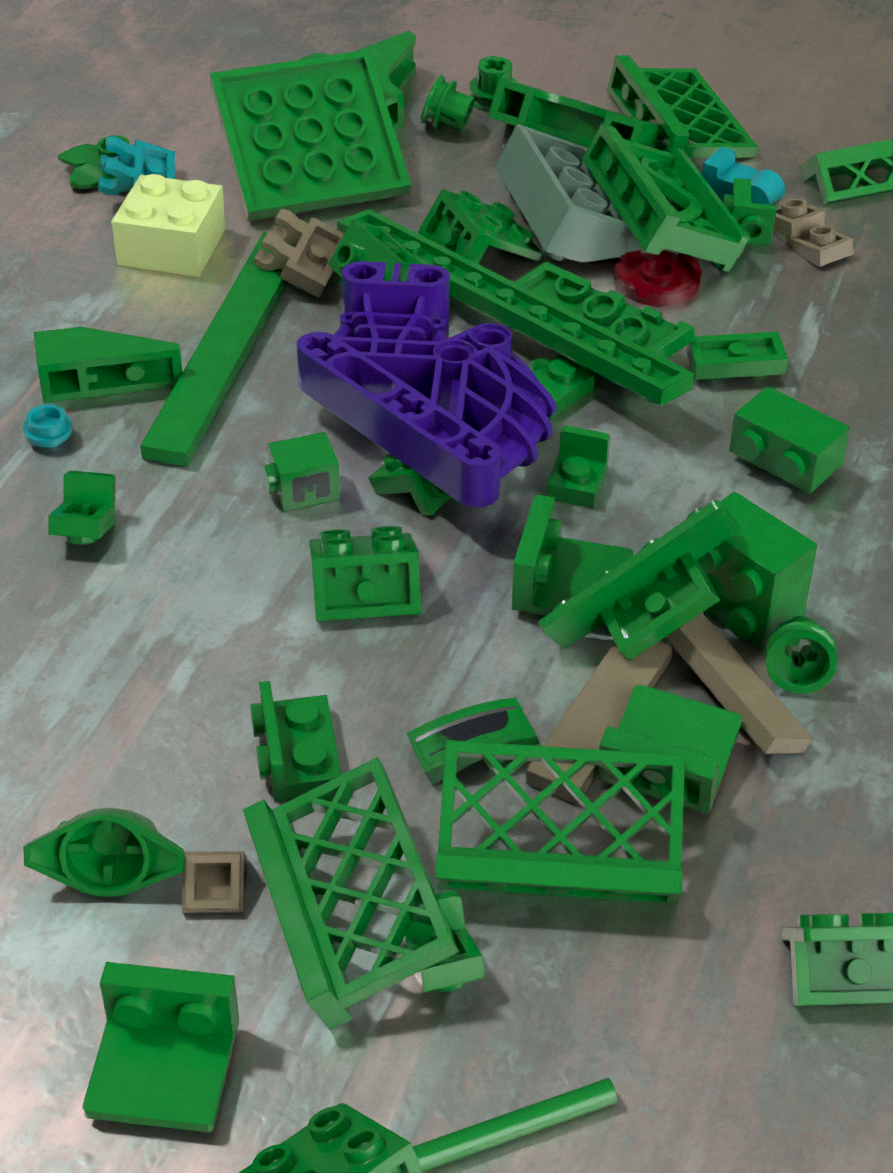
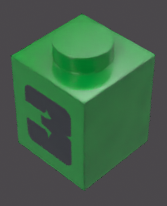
(302, 472)

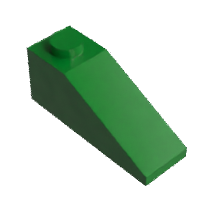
(102, 363)

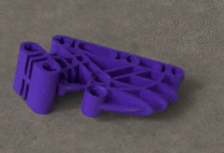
(440, 404)

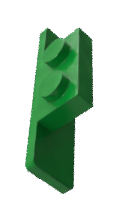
(649, 591)

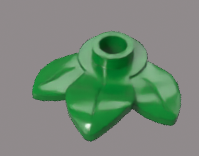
(86, 162)

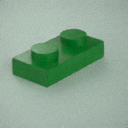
(737, 355)

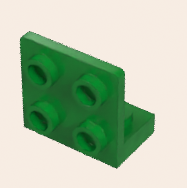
(470, 226)
(556, 567)
(365, 574)
(679, 726)
(163, 1047)
(339, 1142)

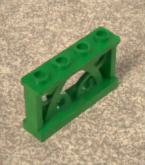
(635, 183)

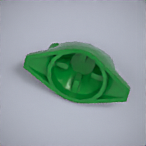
(105, 853)

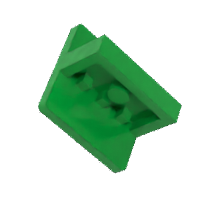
(841, 961)

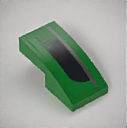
(486, 722)

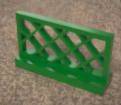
(668, 101)
(552, 873)
(306, 918)

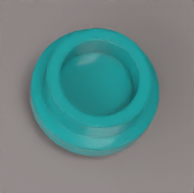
(47, 426)

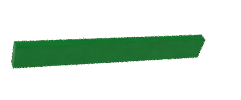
(214, 365)

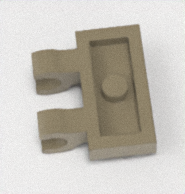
(305, 264)

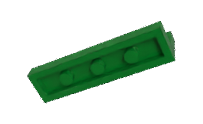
(852, 162)

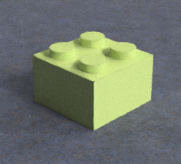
(169, 225)

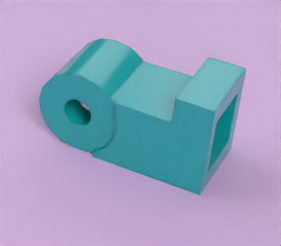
(721, 170)

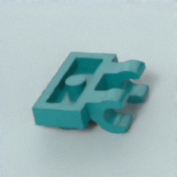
(131, 163)

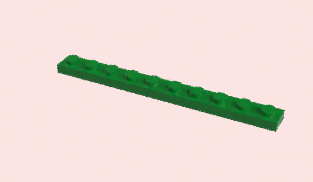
(542, 319)

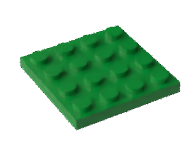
(309, 134)

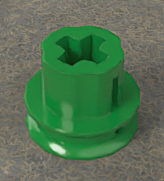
(487, 78)
(447, 106)
(813, 664)

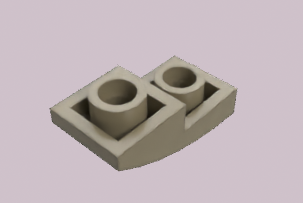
(805, 232)

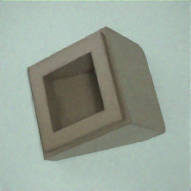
(214, 882)

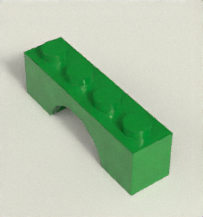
(563, 116)

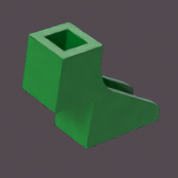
(394, 69)

